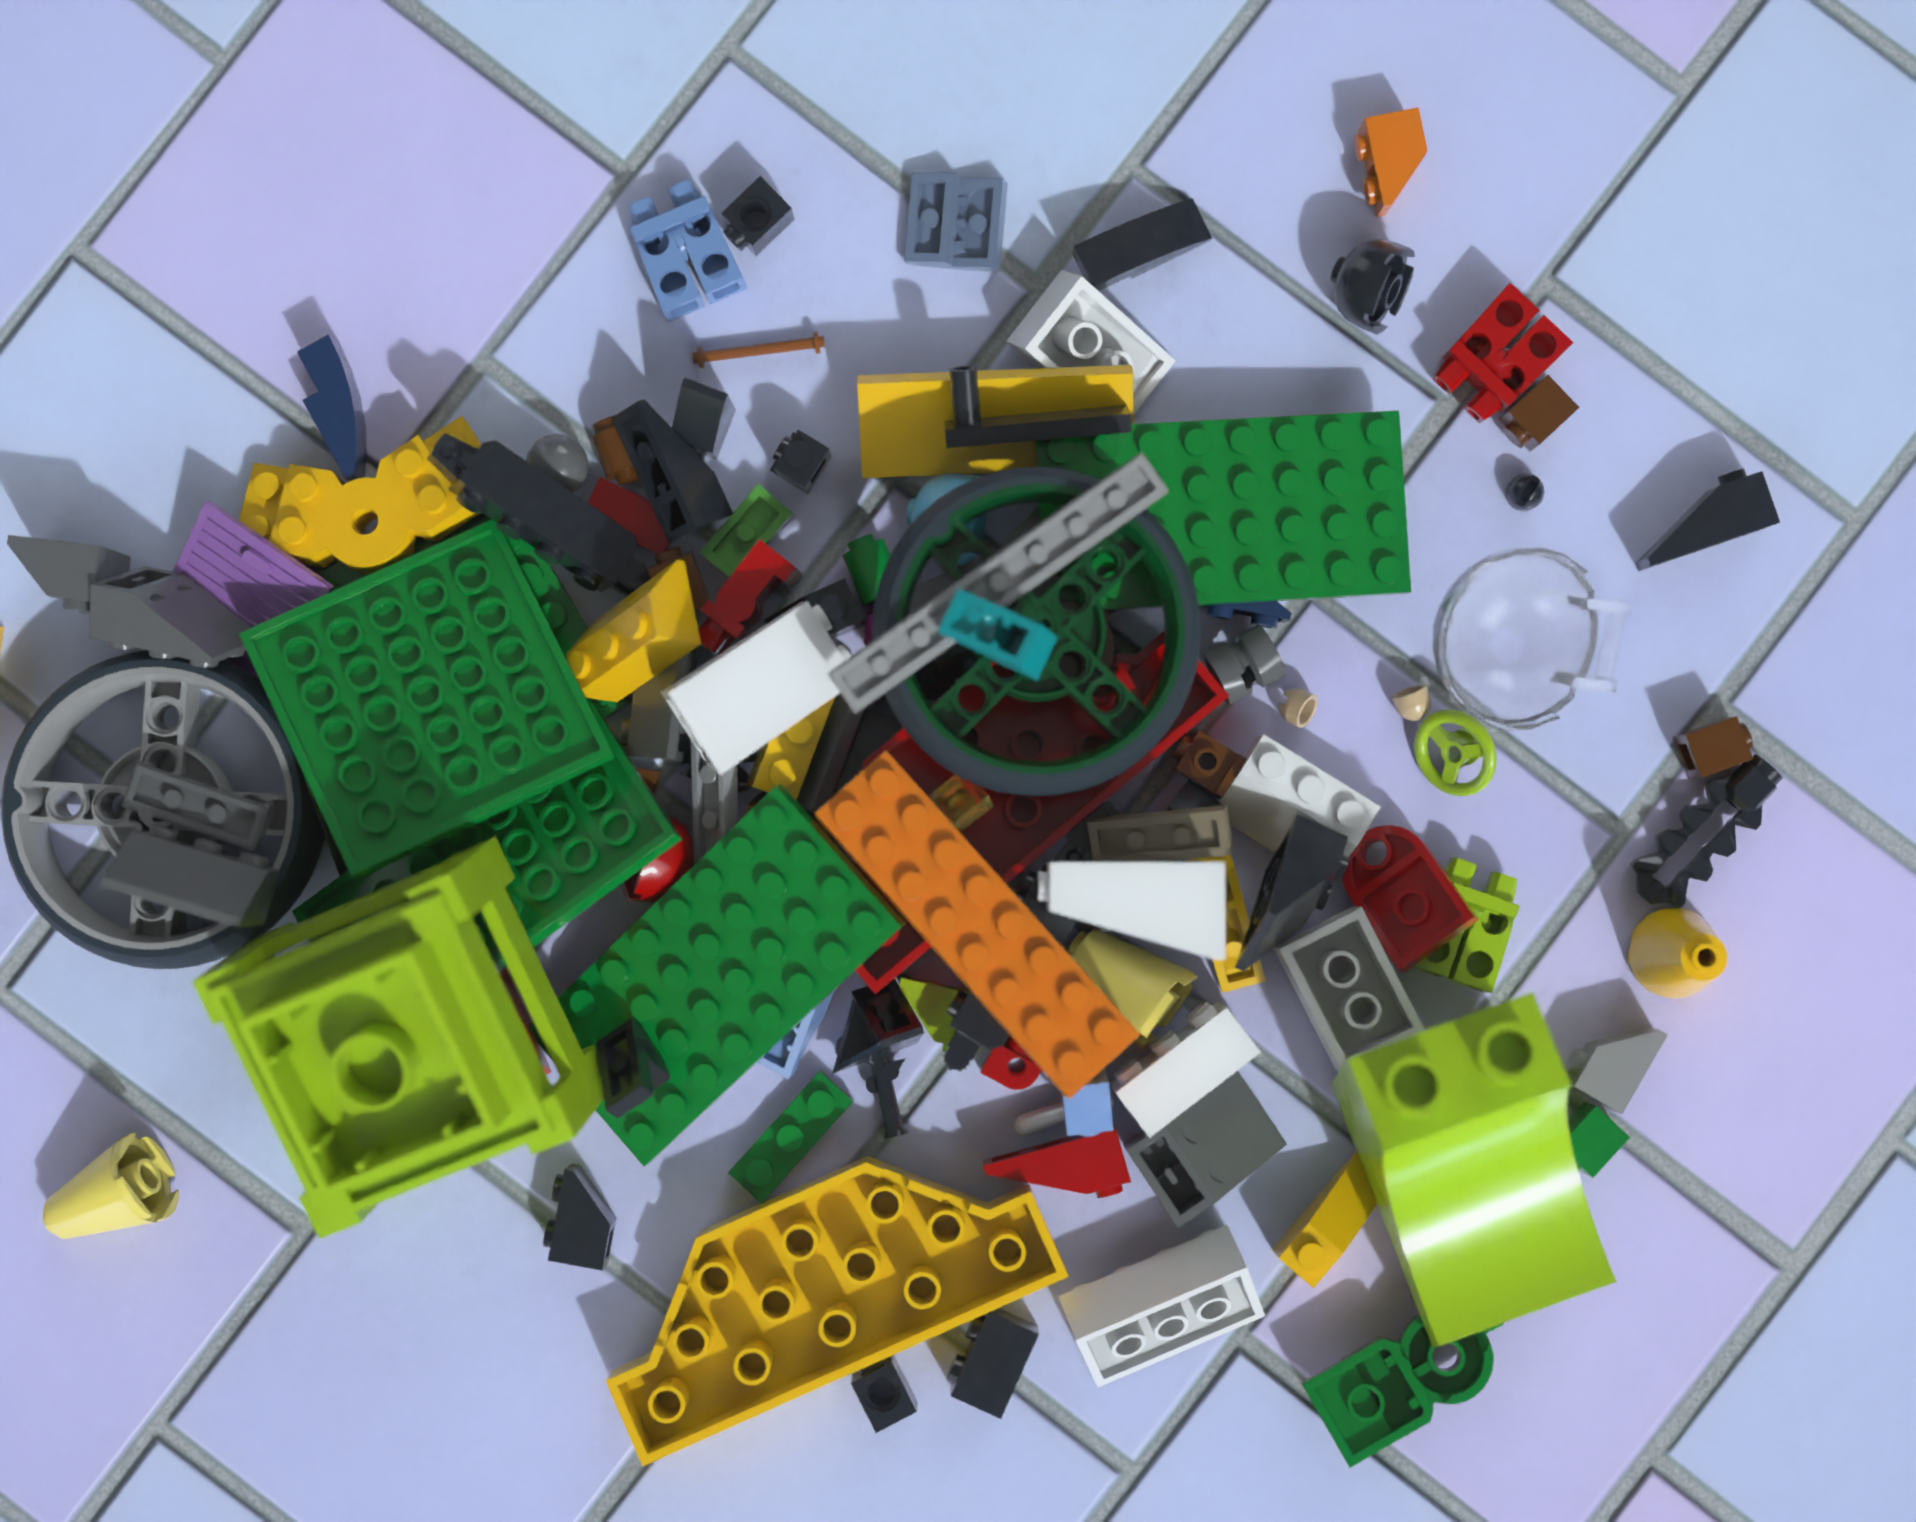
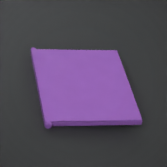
(245, 571)

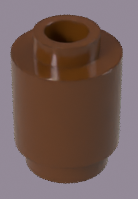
(612, 453)

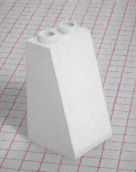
(758, 686)
(1150, 900)

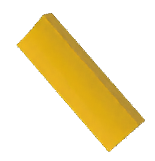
(907, 413)

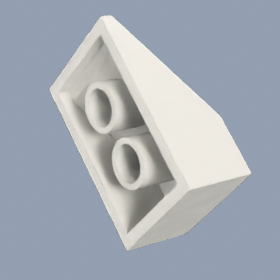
(1083, 329)

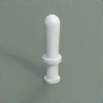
(1041, 1119)

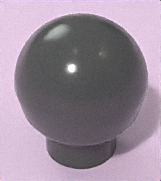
(560, 459)

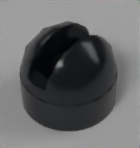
(1518, 485)

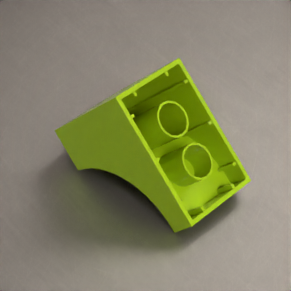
(1475, 1168)

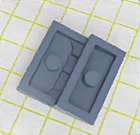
(955, 222)

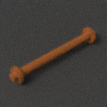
(759, 349)

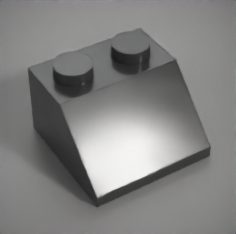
(67, 568)

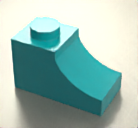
(998, 633)

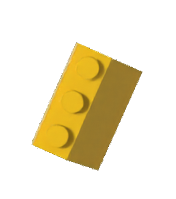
(637, 637)

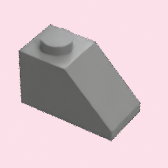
(1614, 1066)

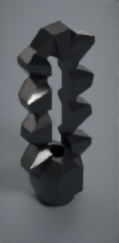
(1745, 791)

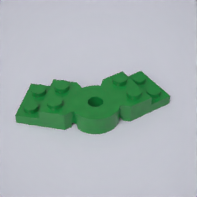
(1392, 1387)

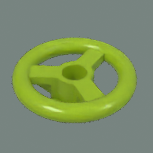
(1457, 750)

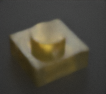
(961, 801)

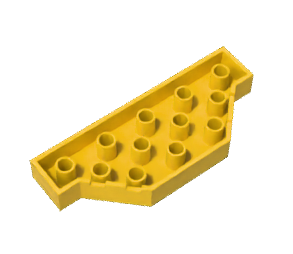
(822, 1291)

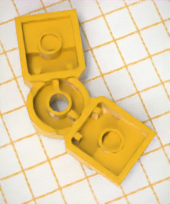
(323, 518)

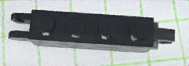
(541, 513)
(970, 1019)

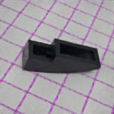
(1141, 244)

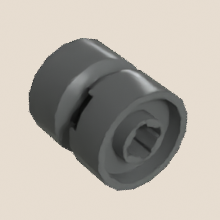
(1245, 664)

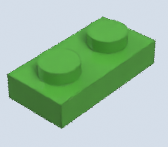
(754, 519)

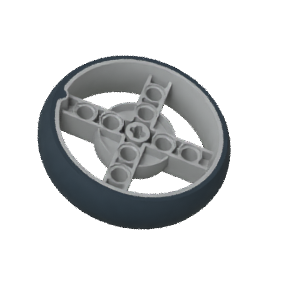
(33, 801)

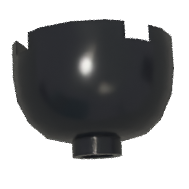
(1372, 282)

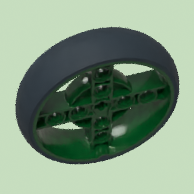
(1130, 724)

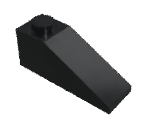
(673, 476)
(1720, 515)

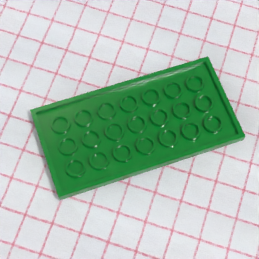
(1260, 505)
(560, 845)
(729, 963)

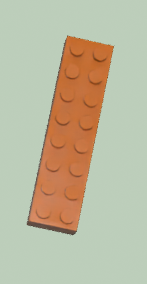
(977, 925)

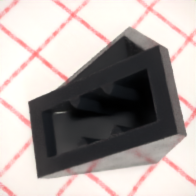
(877, 1026)

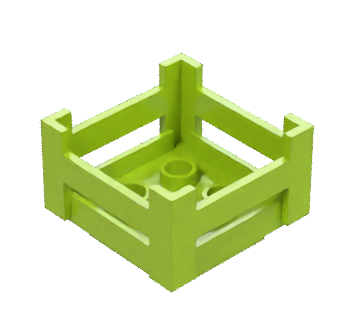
(397, 1041)

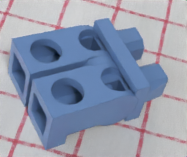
(681, 236)

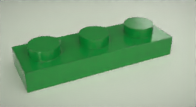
(790, 1136)

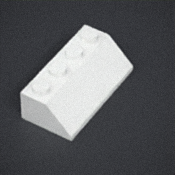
(1162, 1305)

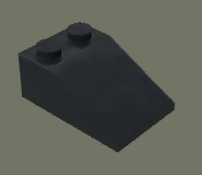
(1293, 886)

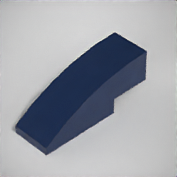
(336, 405)

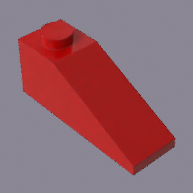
(1067, 1164)

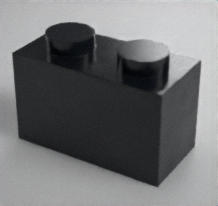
(992, 1361)

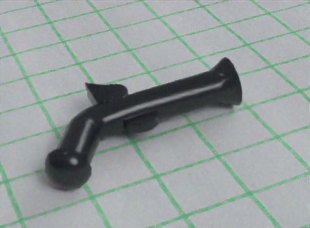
(882, 1084)

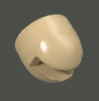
(1413, 702)
(1298, 707)

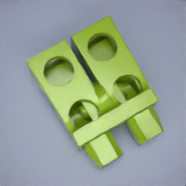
(1478, 951)

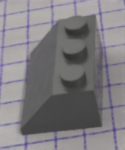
(653, 727)
(193, 877)

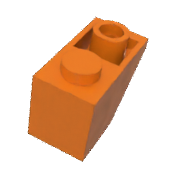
(1391, 150)

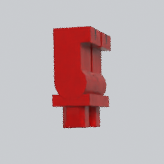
(1490, 365)
(743, 596)

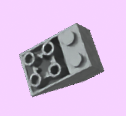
(164, 615)
(1206, 1149)

